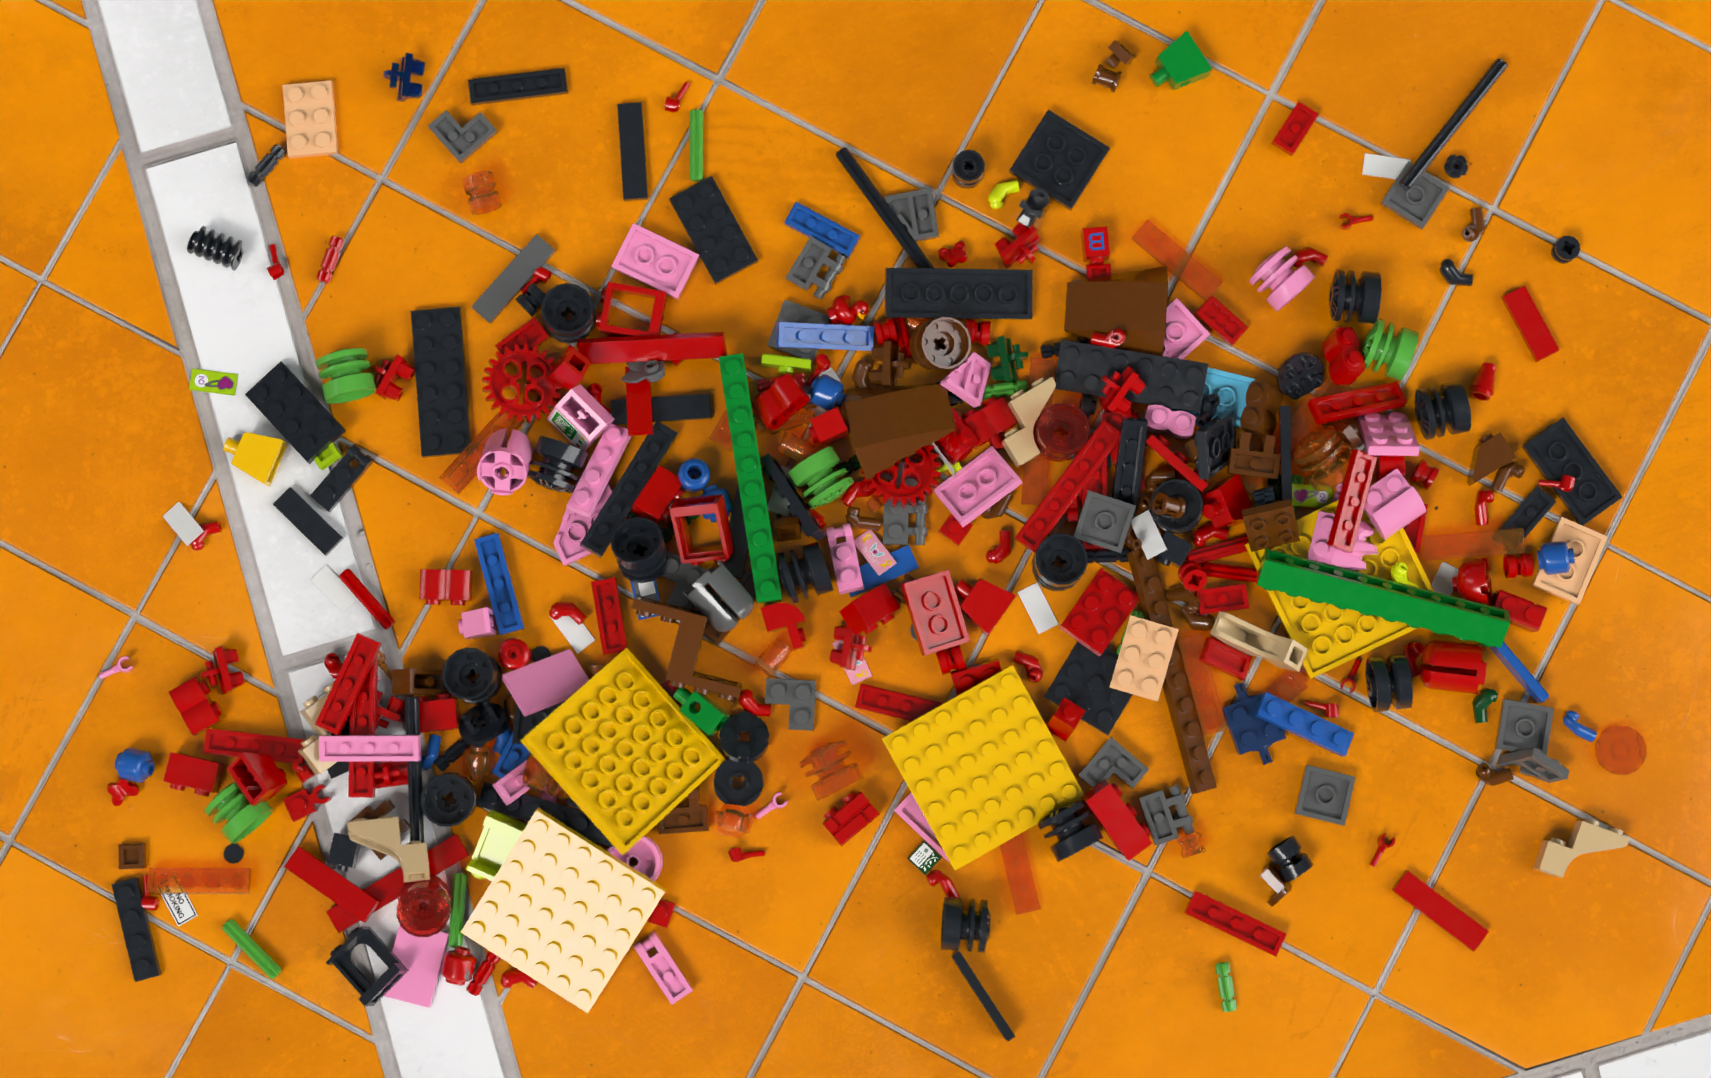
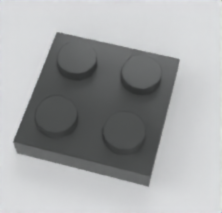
(1418, 202)
(798, 314)
(1104, 521)
(1523, 726)
(1324, 795)

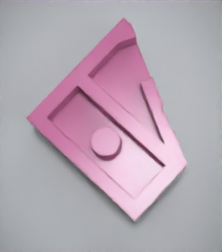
(968, 379)

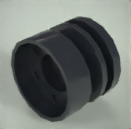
(1360, 296)
(563, 300)
(1445, 410)
(556, 464)
(1193, 507)
(640, 550)
(1066, 550)
(804, 572)
(462, 666)
(436, 806)
(1070, 830)
(964, 924)

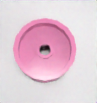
(648, 856)

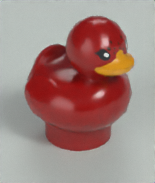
(844, 312)

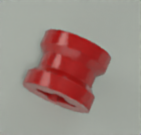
(885, 331)
(1424, 474)
(1186, 575)

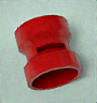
(979, 331)
(1518, 565)
(945, 660)

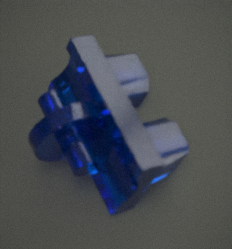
(408, 67)

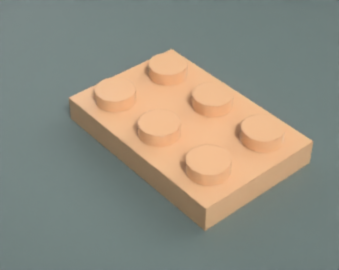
(310, 119)
(1587, 549)
(1144, 658)

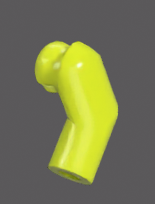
(1000, 191)
(1399, 574)

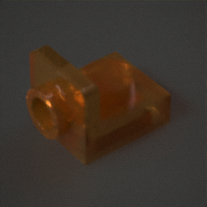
(1288, 685)

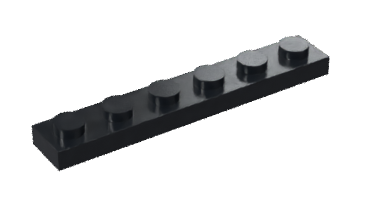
(628, 489)
(526, 805)

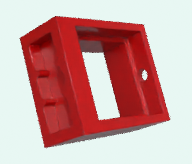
(657, 317)
(698, 506)

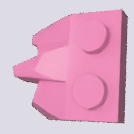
(1325, 554)

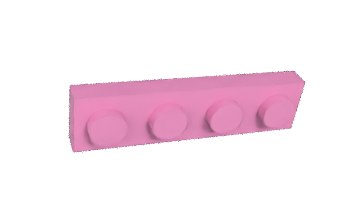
(599, 470)
(370, 748)

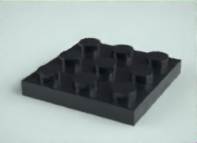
(1059, 159)
(1087, 682)

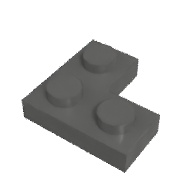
(465, 140)
(683, 575)
(797, 694)
(1113, 759)

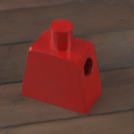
(1225, 502)
(983, 603)
(257, 776)

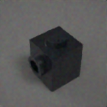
(1176, 550)
(343, 852)

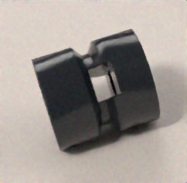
(968, 169)
(1283, 852)

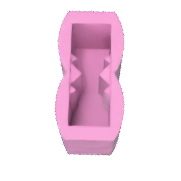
(1175, 424)

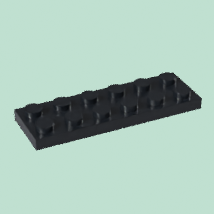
(958, 293)
(1168, 380)
(441, 381)

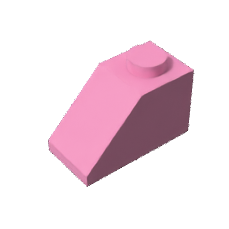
(478, 623)

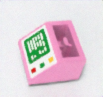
(580, 418)

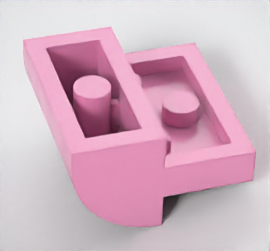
(1392, 504)

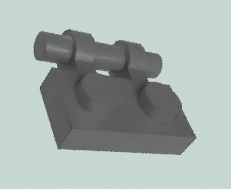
(808, 265)
(896, 523)
(1158, 816)

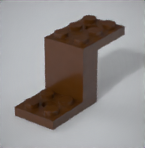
(686, 648)

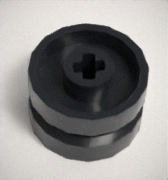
(1389, 683)

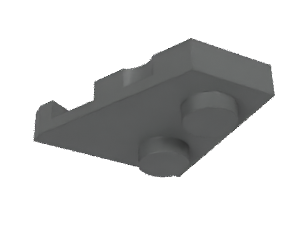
(916, 213)
(1535, 764)

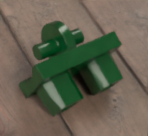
(1003, 349)

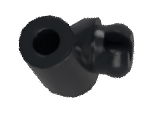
(1453, 276)
(1208, 409)

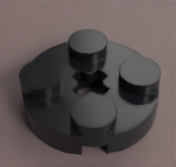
(744, 751)
(752, 785)

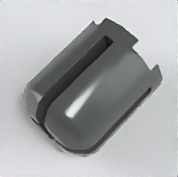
(730, 591)

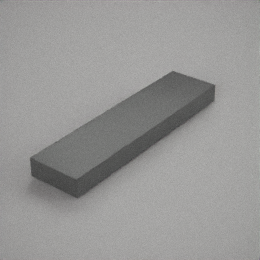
(513, 279)

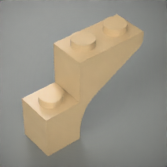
(1026, 409)
(1257, 642)
(310, 747)
(384, 836)
(1585, 838)

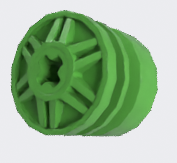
(1389, 349)
(345, 371)
(821, 478)
(235, 808)

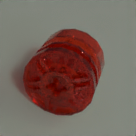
(1070, 422)
(423, 918)

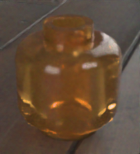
(478, 762)
(733, 820)

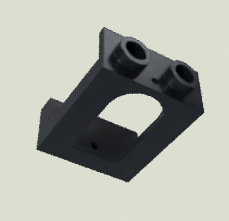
(342, 961)

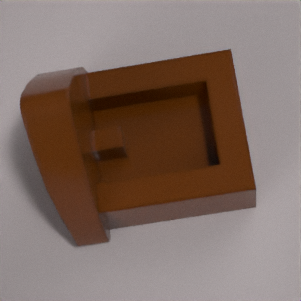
(1277, 882)

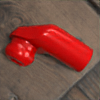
(1110, 340)
(1002, 551)
(750, 705)
(944, 881)

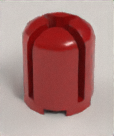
(1453, 666)

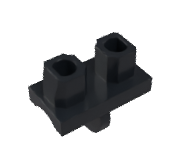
(1033, 206)

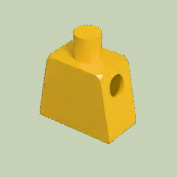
(256, 455)

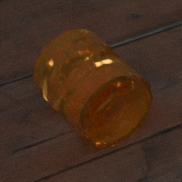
(480, 188)

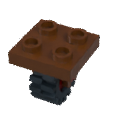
(1270, 521)

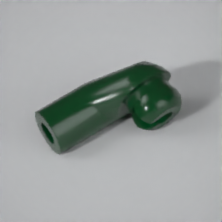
(1481, 702)

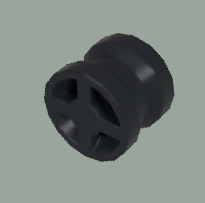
(1560, 252)

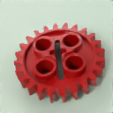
(499, 380)
(922, 472)

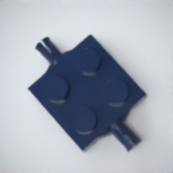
(1248, 731)

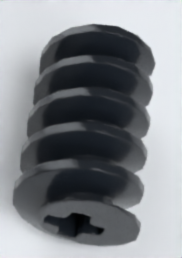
(215, 248)

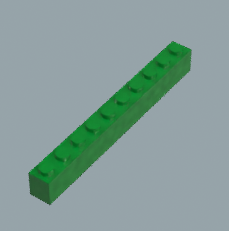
(750, 478)
(1383, 598)

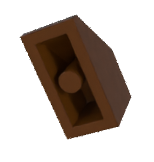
(1489, 456)
(418, 682)

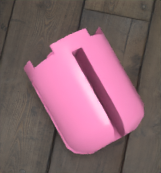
(497, 459)

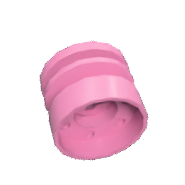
(1281, 278)

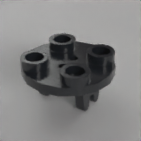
(1309, 369)
(483, 723)

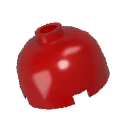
(1473, 581)

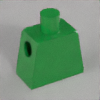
(1180, 64)
(710, 716)

